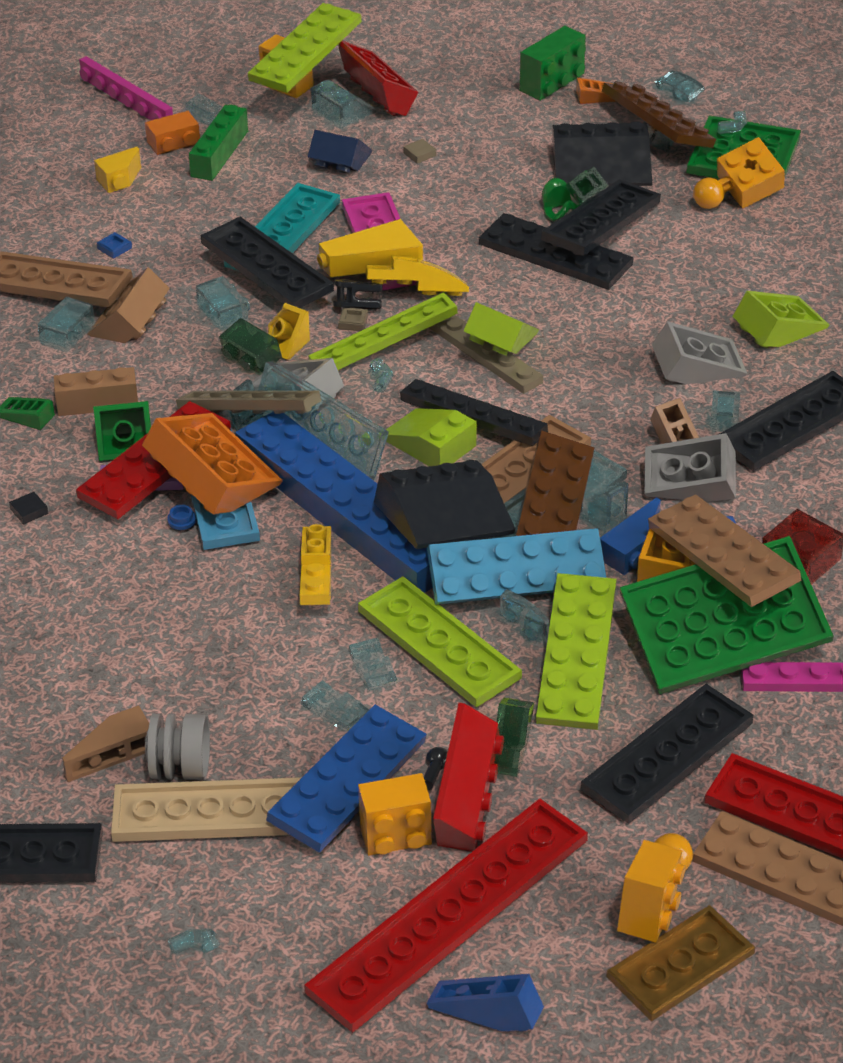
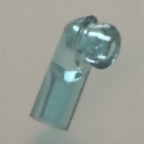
(734, 125)
(382, 374)
(192, 937)

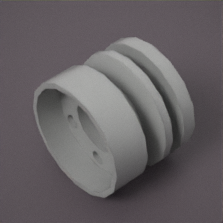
(178, 746)

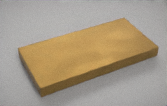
(680, 962)

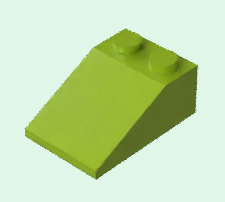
(777, 318)
(498, 329)
(434, 435)

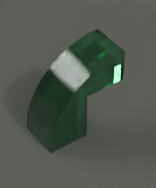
(586, 185)
(514, 724)

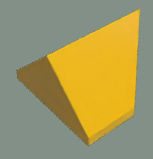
(290, 330)

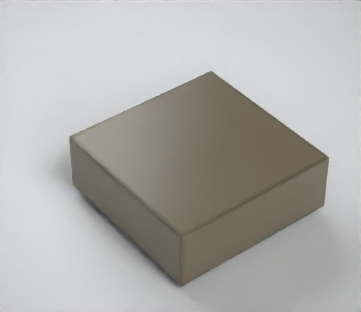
(419, 151)
(353, 319)

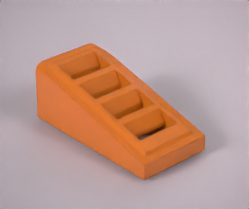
(591, 91)

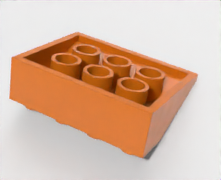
(209, 461)

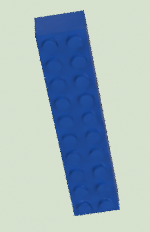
(335, 495)

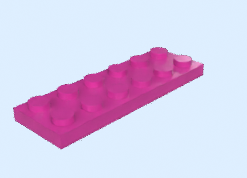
(369, 212)

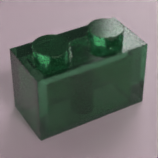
(249, 346)

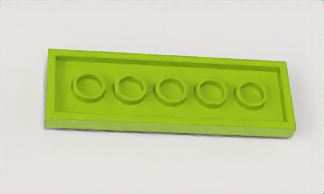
(304, 47)
(440, 641)
(576, 651)

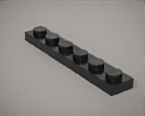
(488, 416)

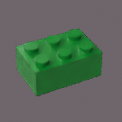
(552, 62)

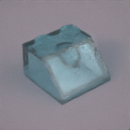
(338, 104)

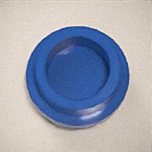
(181, 517)

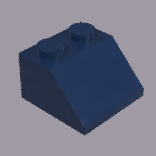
(338, 151)

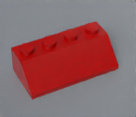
(377, 79)
(467, 780)

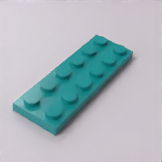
(297, 216)

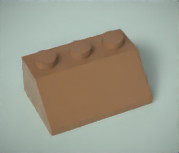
(131, 309)
(82, 391)

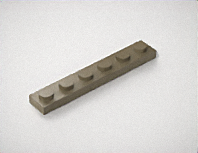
(506, 367)
(253, 400)

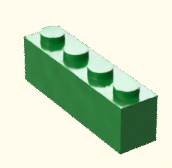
(218, 142)

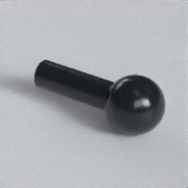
(436, 761)

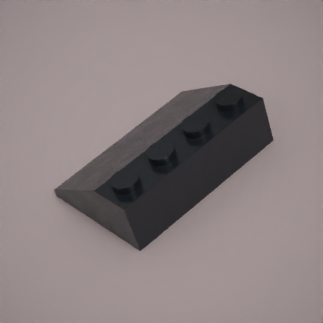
(612, 148)
(443, 503)

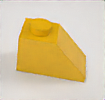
(118, 169)

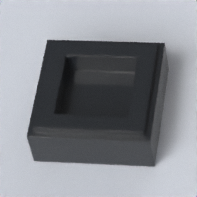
(28, 507)

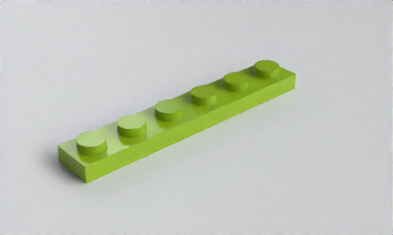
(388, 331)

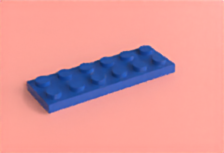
(329, 791)

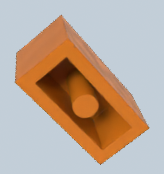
(172, 132)

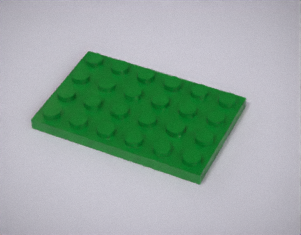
(702, 630)

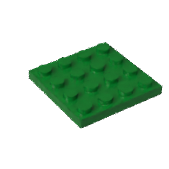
(779, 140)

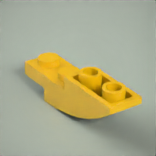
(427, 275)
(315, 565)

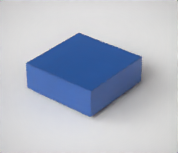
(114, 245)

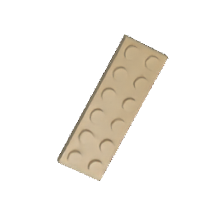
(196, 809)

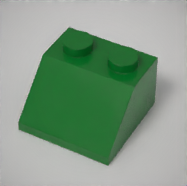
(120, 427)

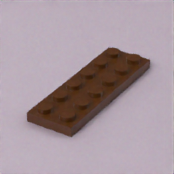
(659, 114)
(555, 486)

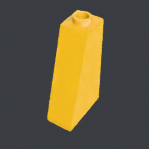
(368, 247)

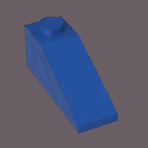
(625, 541)
(494, 1001)

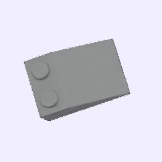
(696, 355)
(318, 372)
(692, 467)

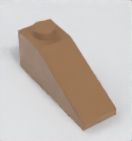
(672, 422)
(110, 743)

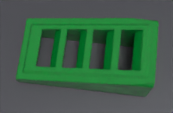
(32, 411)

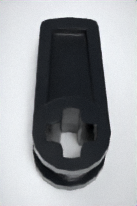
(351, 299)

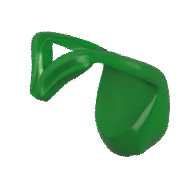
(556, 195)

